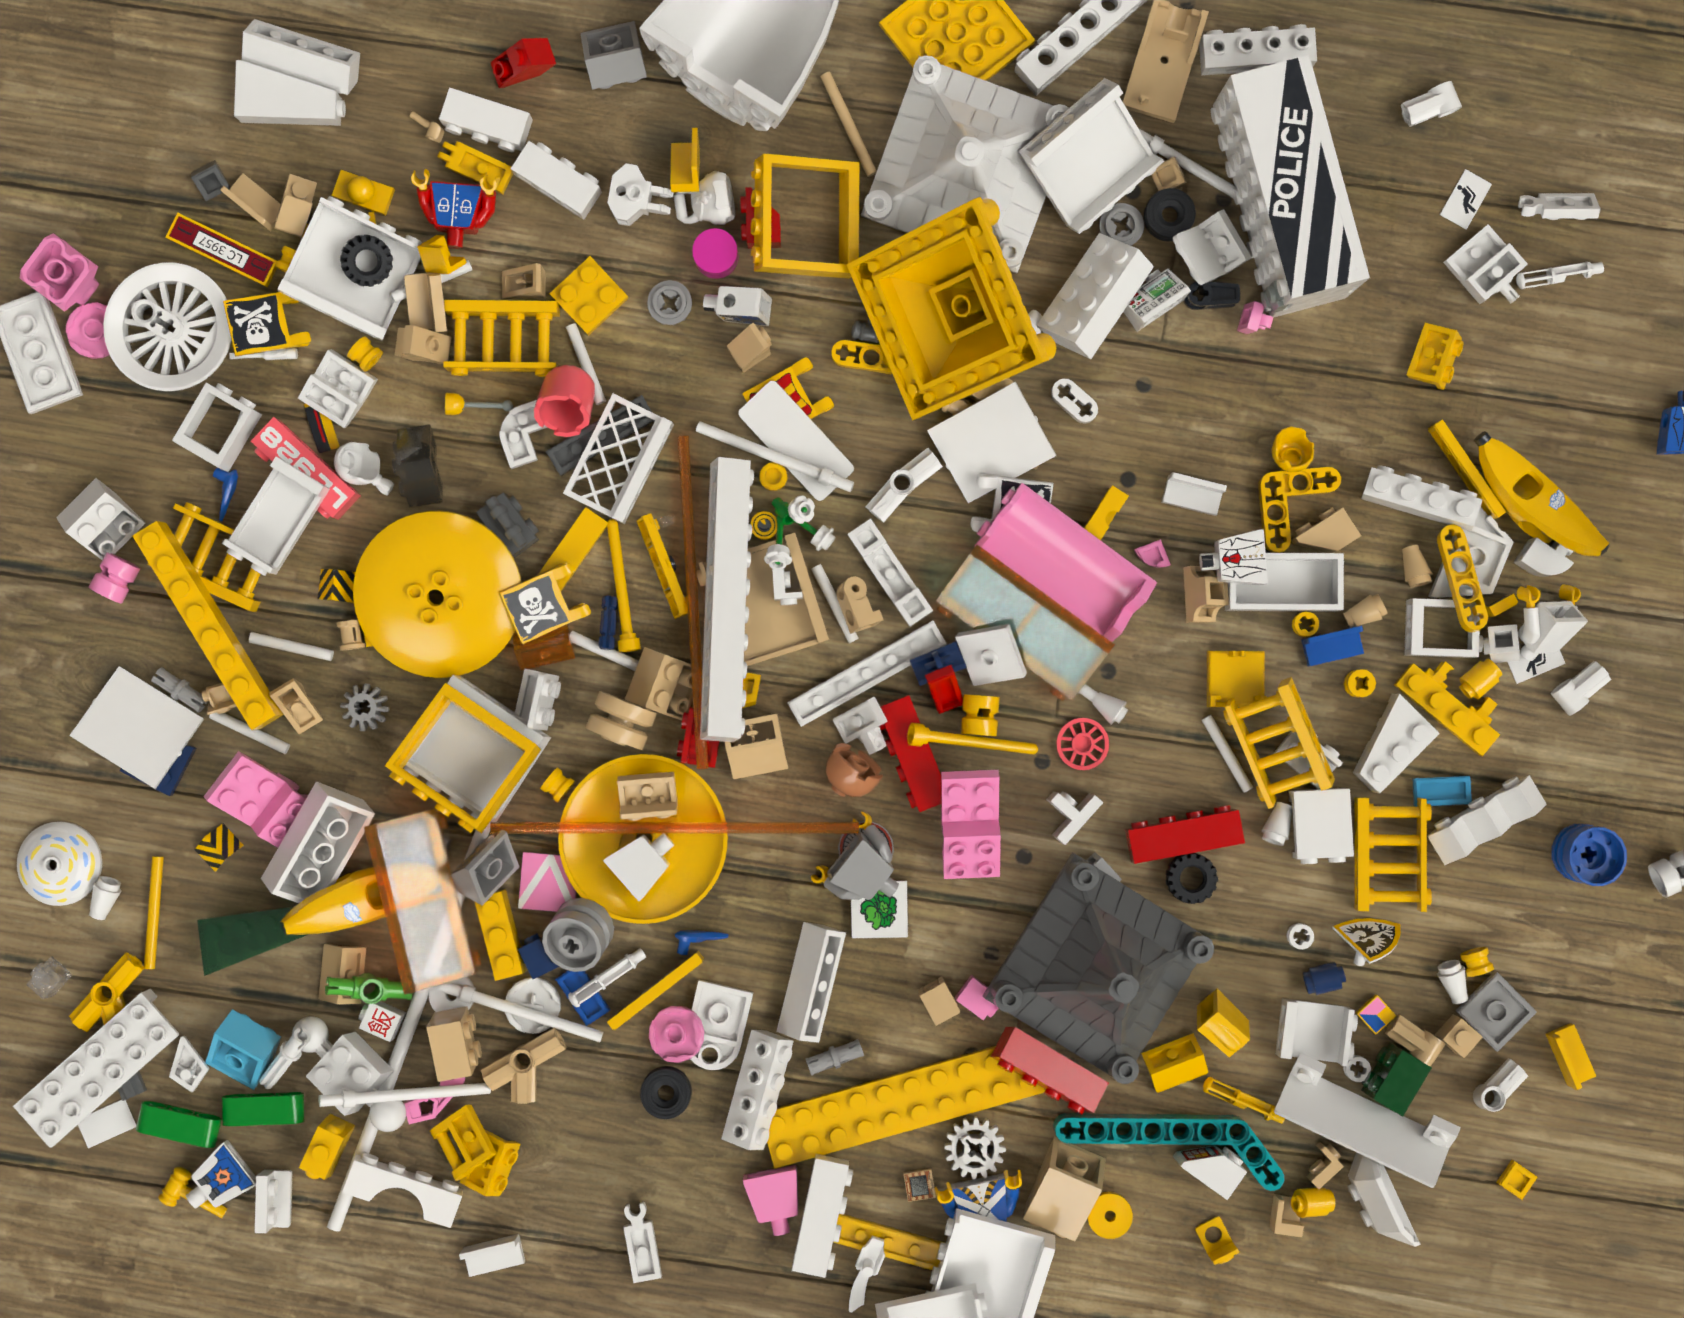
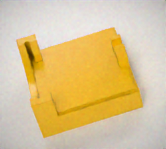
(1235, 676)

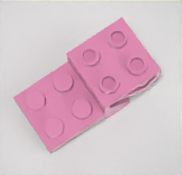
(257, 797)
(970, 824)

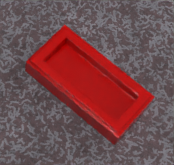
(944, 689)

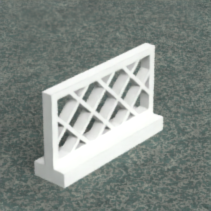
(643, 462)

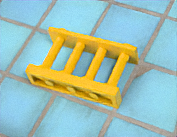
(488, 312)
(218, 585)
(1298, 722)
(1367, 868)

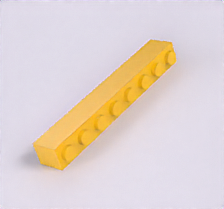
(207, 625)

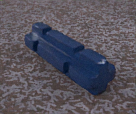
(608, 623)

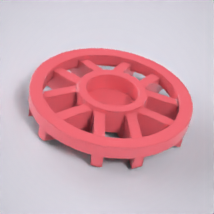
(1082, 744)

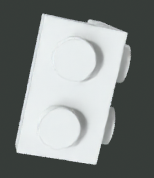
(1211, 248)
(537, 698)

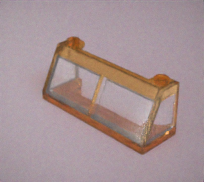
(420, 900)

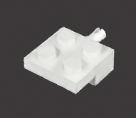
(1486, 266)

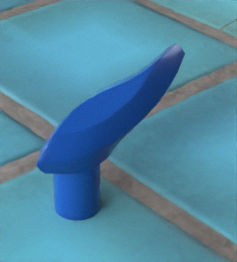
(229, 485)
(695, 936)

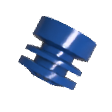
(1603, 858)

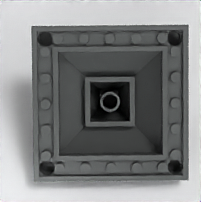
(1097, 968)

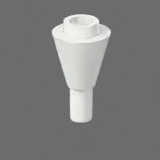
(1110, 707)

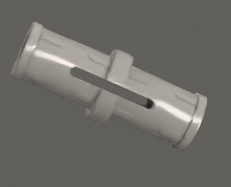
(179, 689)
(834, 1057)

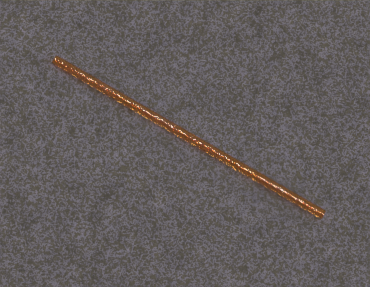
(676, 827)

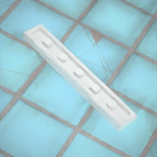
(865, 674)

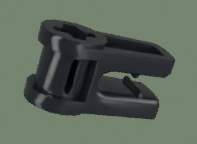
(1214, 294)

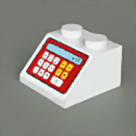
(1214, 1167)

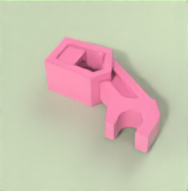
(413, 1108)

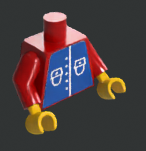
(456, 206)

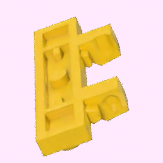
(1429, 693)

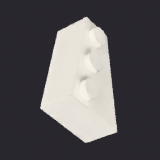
(1394, 744)

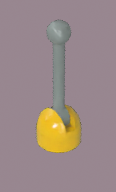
(455, 404)

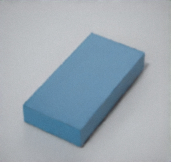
(1443, 790)

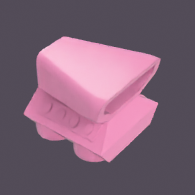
(60, 273)

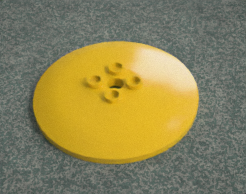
(441, 554)
(693, 860)

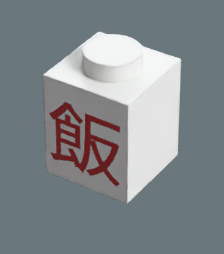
(381, 1020)

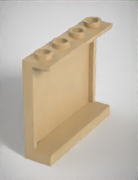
(776, 627)

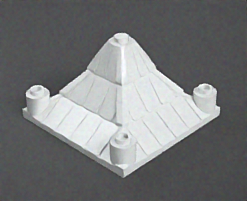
(957, 144)

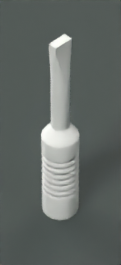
(288, 353)

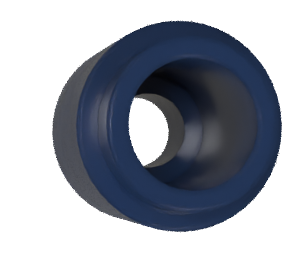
(1324, 978)

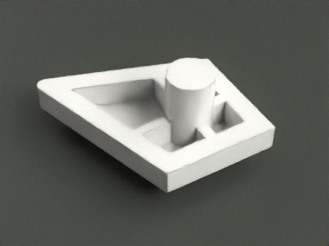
(188, 1066)

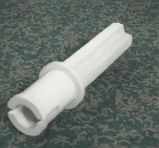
(289, 1052)

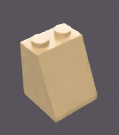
(1065, 1189)

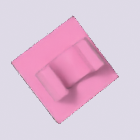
(1253, 319)

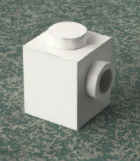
(1502, 643)

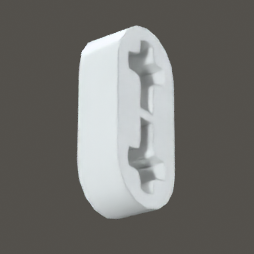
(1070, 406)

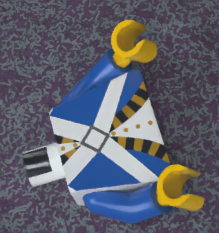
(983, 1196)

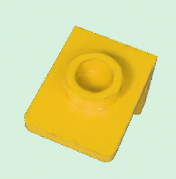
(1224, 1248)

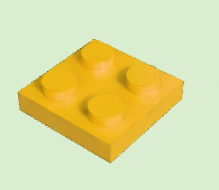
(589, 295)

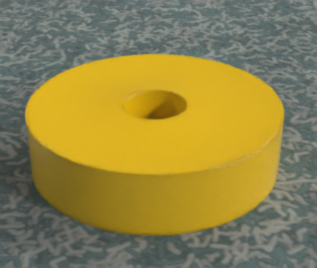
(1118, 1224)

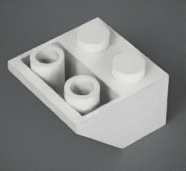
(99, 520)

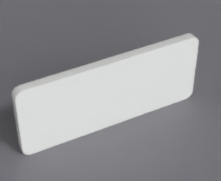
(791, 432)

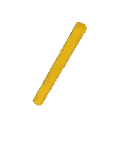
(153, 912)

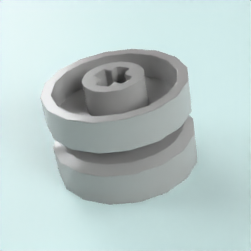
(578, 934)

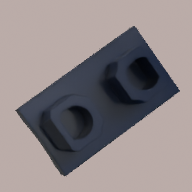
(936, 660)

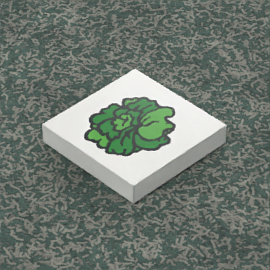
(881, 915)

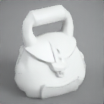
(711, 203)

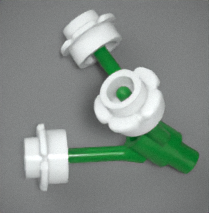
(798, 511)

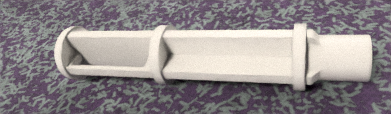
(1558, 274)
(605, 978)

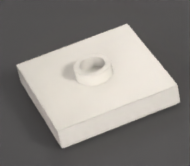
(991, 654)

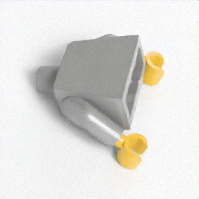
(861, 867)

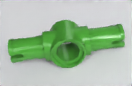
(354, 988)

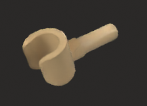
(434, 130)

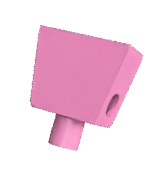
(774, 1196)

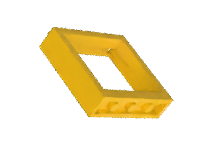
(848, 216)
(421, 729)

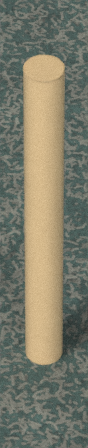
(848, 124)

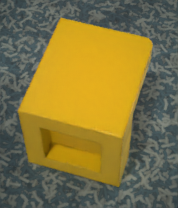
(437, 257)

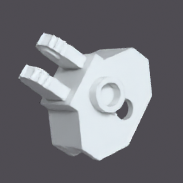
(637, 196)

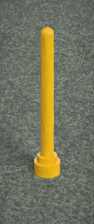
(628, 640)
(920, 735)

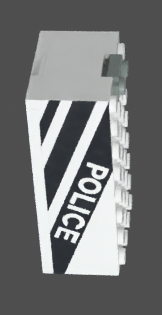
(1289, 187)

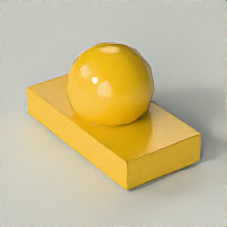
(363, 192)

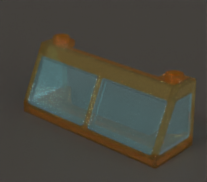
(1047, 635)

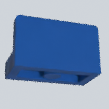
(1333, 646)

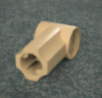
(1419, 1043)

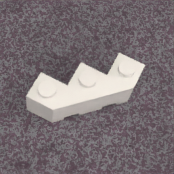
(1486, 819)

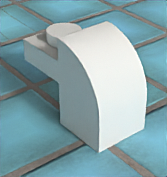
(1542, 559)

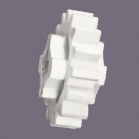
(965, 1156)

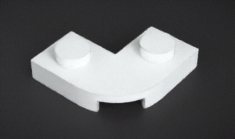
(515, 435)

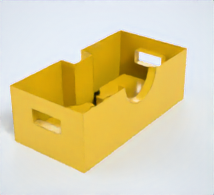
(1105, 512)

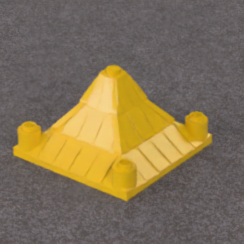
(948, 309)

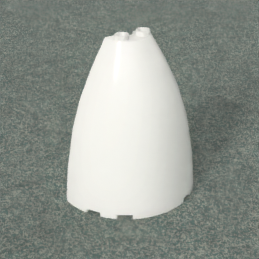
(741, 53)

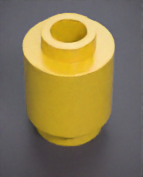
(1480, 679)
(1312, 1202)

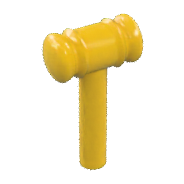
(177, 1187)

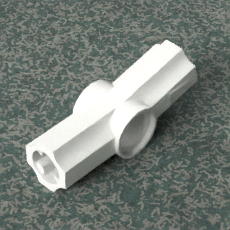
(890, 497)

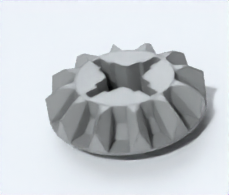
(1134, 223)
(656, 302)

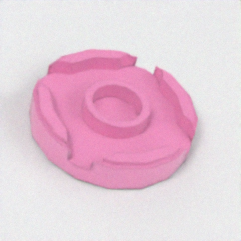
(86, 330)
(676, 1034)

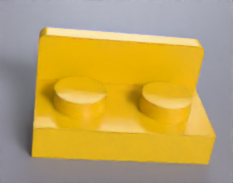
(1435, 355)
(492, 1175)

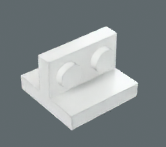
(1074, 816)

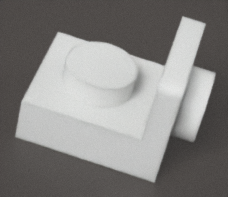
(781, 580)

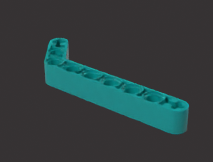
(1165, 1135)

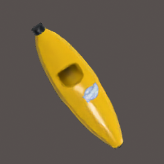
(1535, 500)
(343, 905)

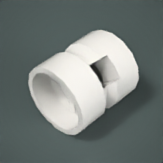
(1668, 875)

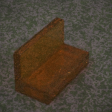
(544, 650)

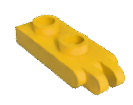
(475, 165)

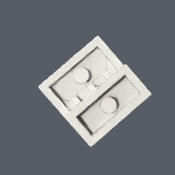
(337, 388)

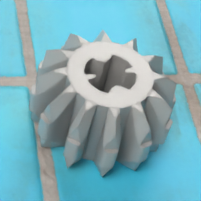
(365, 718)

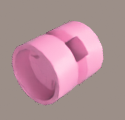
(114, 577)

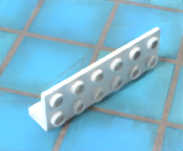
(97, 1069)
(1364, 1125)

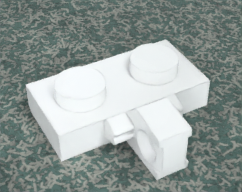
(863, 724)

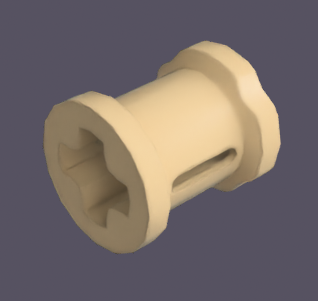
(350, 635)

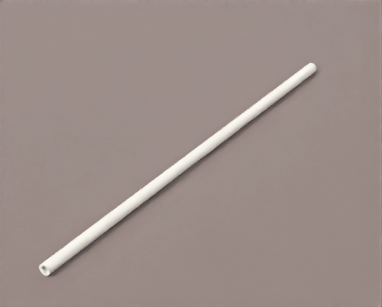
(395, 1062)

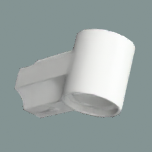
(1437, 102)
(1574, 692)
(1502, 1084)

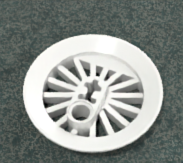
(128, 300)

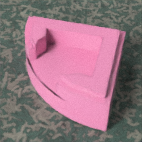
(1153, 554)

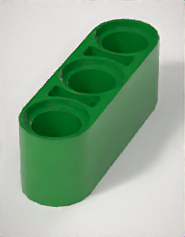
(263, 1109)
(178, 1124)

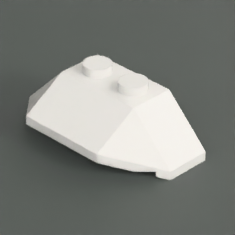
(1379, 1200)

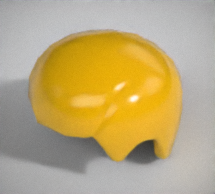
(1292, 449)

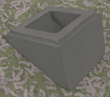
(209, 180)

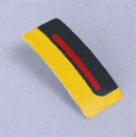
(322, 430)

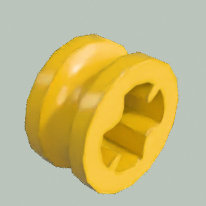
(1306, 615)

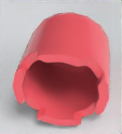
(565, 400)

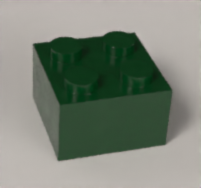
(1395, 1078)

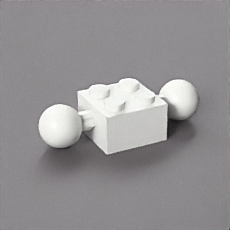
(350, 1066)

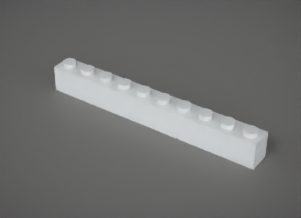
(726, 600)

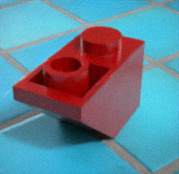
(523, 61)
(746, 207)

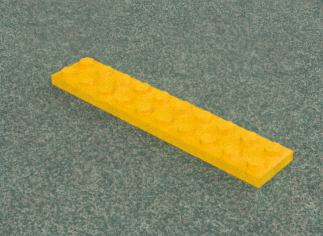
(892, 1106)

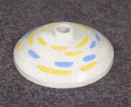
(76, 859)

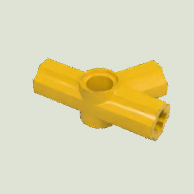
(96, 1004)

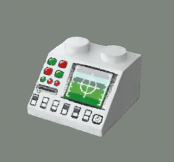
(1155, 298)

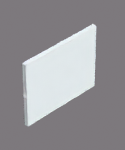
(991, 438)
(136, 727)

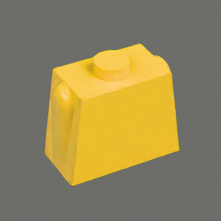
(1222, 1023)
(326, 1147)

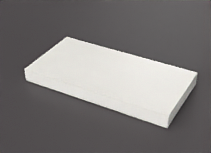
(37, 353)

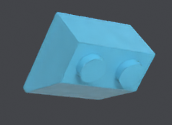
(242, 1049)

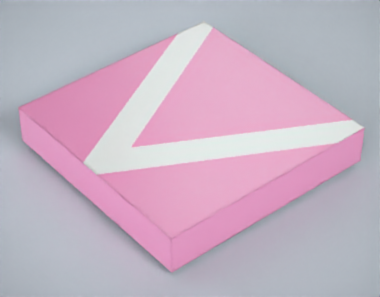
(544, 882)

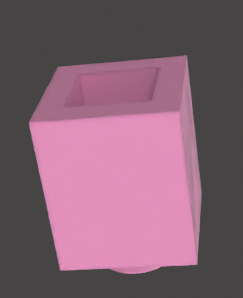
(972, 998)

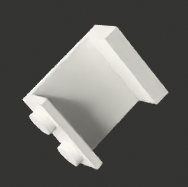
(1316, 1031)

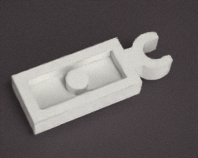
(1560, 205)
(641, 1246)

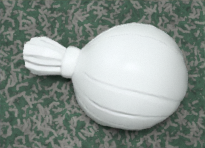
(360, 466)

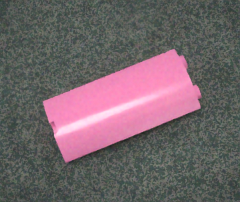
(1065, 562)

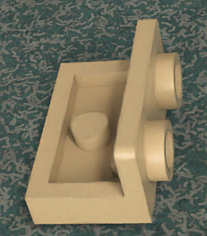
(647, 795)

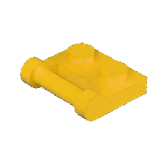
(470, 1139)

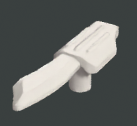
(869, 1264)

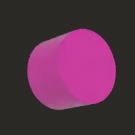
(715, 253)

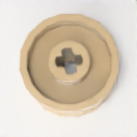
(621, 719)

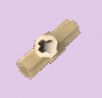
(523, 1076)

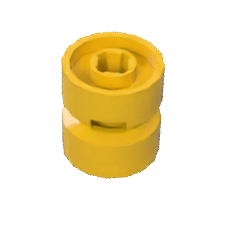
(983, 725)

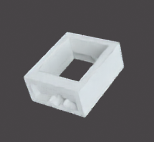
(236, 439)
(1414, 631)

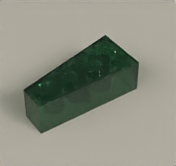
(240, 936)

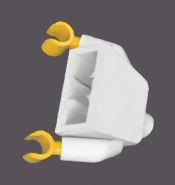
(1549, 623)

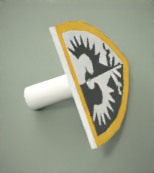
(1369, 938)

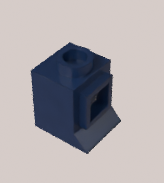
(535, 957)

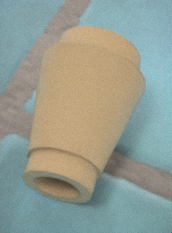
(1415, 567)
(1366, 611)

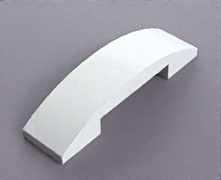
(890, 572)

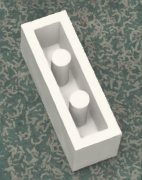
(485, 120)
(557, 179)

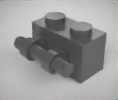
(504, 519)

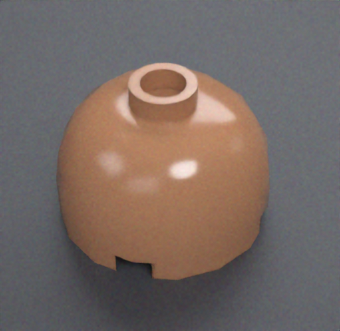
(852, 773)

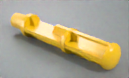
(1241, 1099)

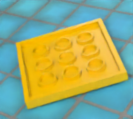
(960, 34)

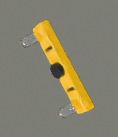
(663, 563)

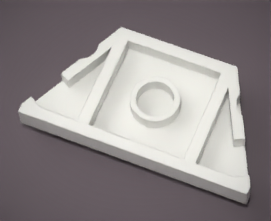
(1489, 553)

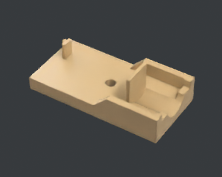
(1168, 33)

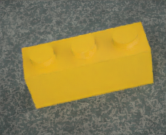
(501, 936)

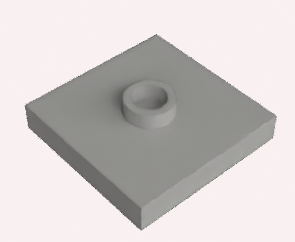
(1496, 1011)

